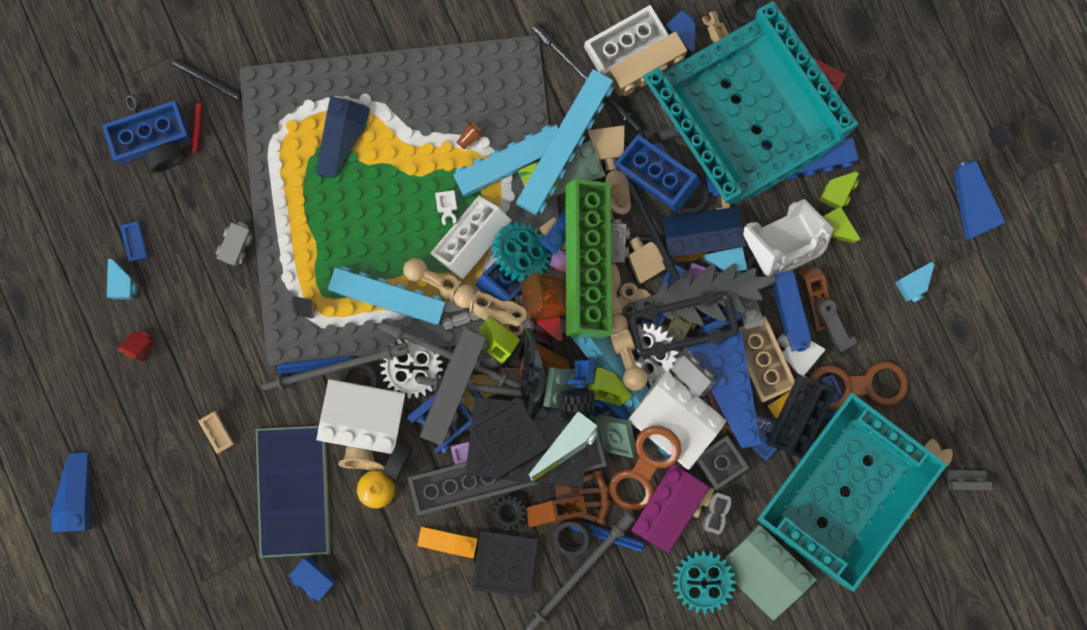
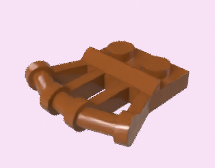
(564, 492)

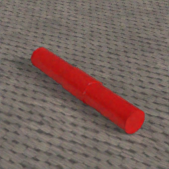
(196, 128)

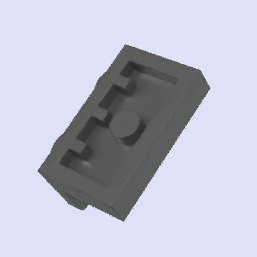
(967, 480)

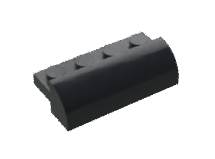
(801, 415)

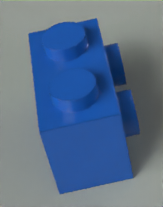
(312, 579)

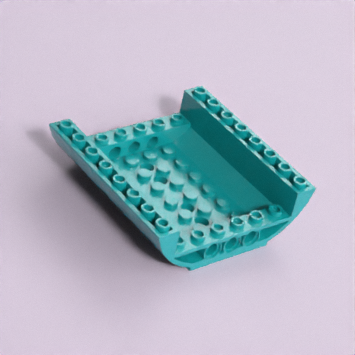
(778, 92)

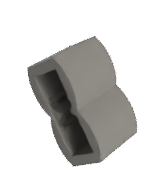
(718, 508)

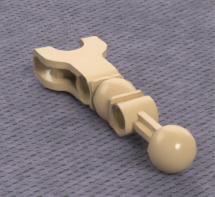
(467, 297)
(634, 377)

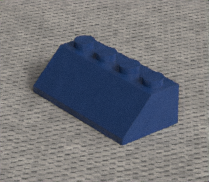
(703, 231)

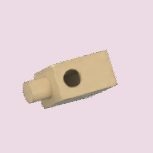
(608, 145)
(645, 260)

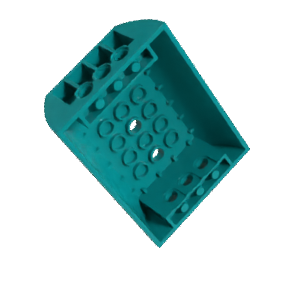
(878, 499)

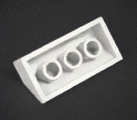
(470, 237)

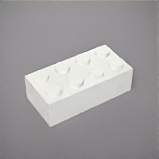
(625, 39)

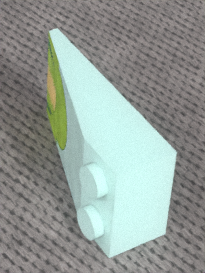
(572, 439)

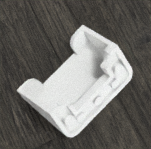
(790, 240)

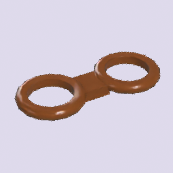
(863, 384)
(645, 467)

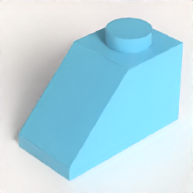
(726, 258)
(119, 282)
(915, 283)

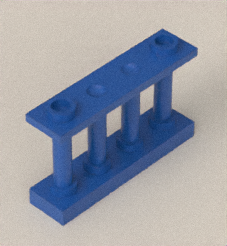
(419, 417)

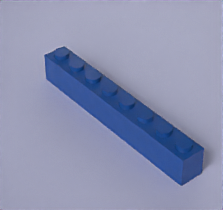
(841, 155)

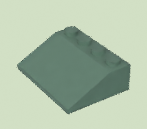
(767, 572)

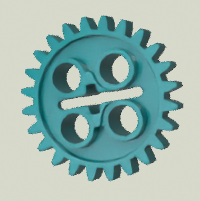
(520, 250)
(704, 599)

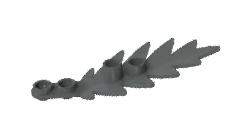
(744, 286)

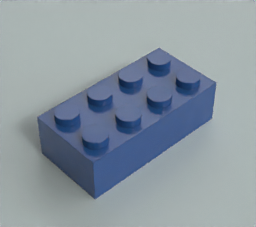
(142, 132)
(657, 173)

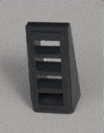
(304, 307)

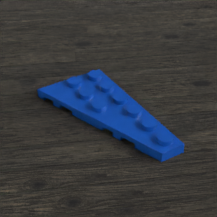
(733, 385)

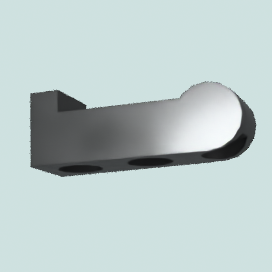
(827, 311)

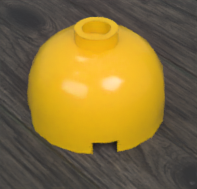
(376, 489)

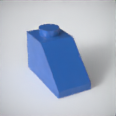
(684, 26)

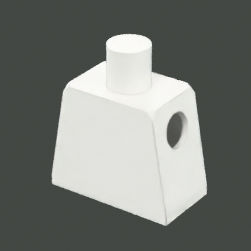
(800, 361)

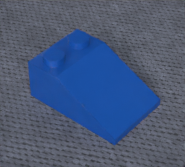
(497, 285)

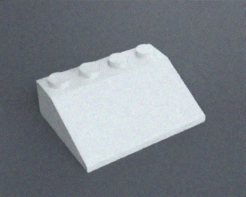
(676, 408)
(360, 416)

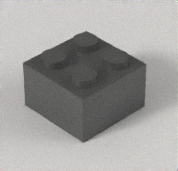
(721, 463)

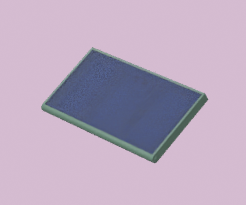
(292, 492)

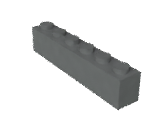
(452, 386)

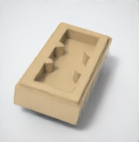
(216, 432)

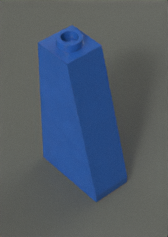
(976, 201)
(791, 311)

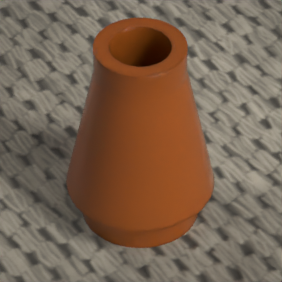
(470, 135)

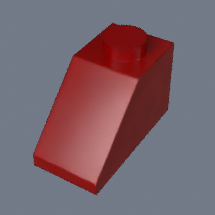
(551, 327)
(137, 345)

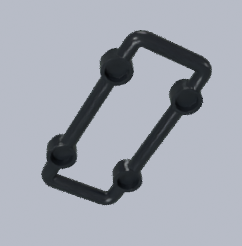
(660, 349)

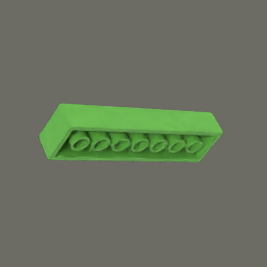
(588, 259)

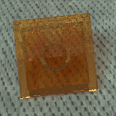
(544, 296)

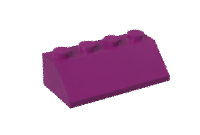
(670, 508)

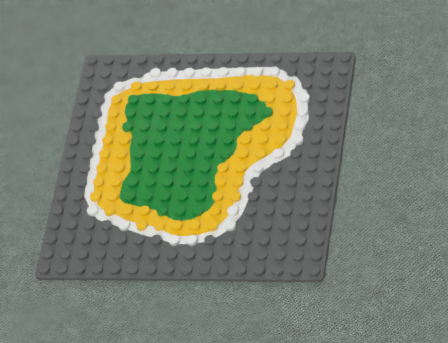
(384, 195)

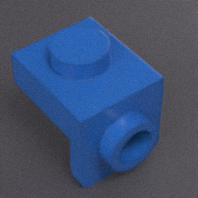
(583, 374)

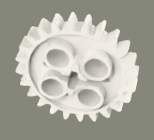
(655, 335)
(409, 385)

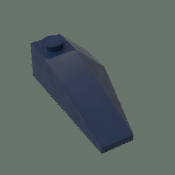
(342, 128)

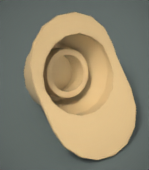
(619, 192)
(359, 459)

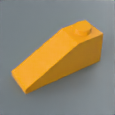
(447, 542)

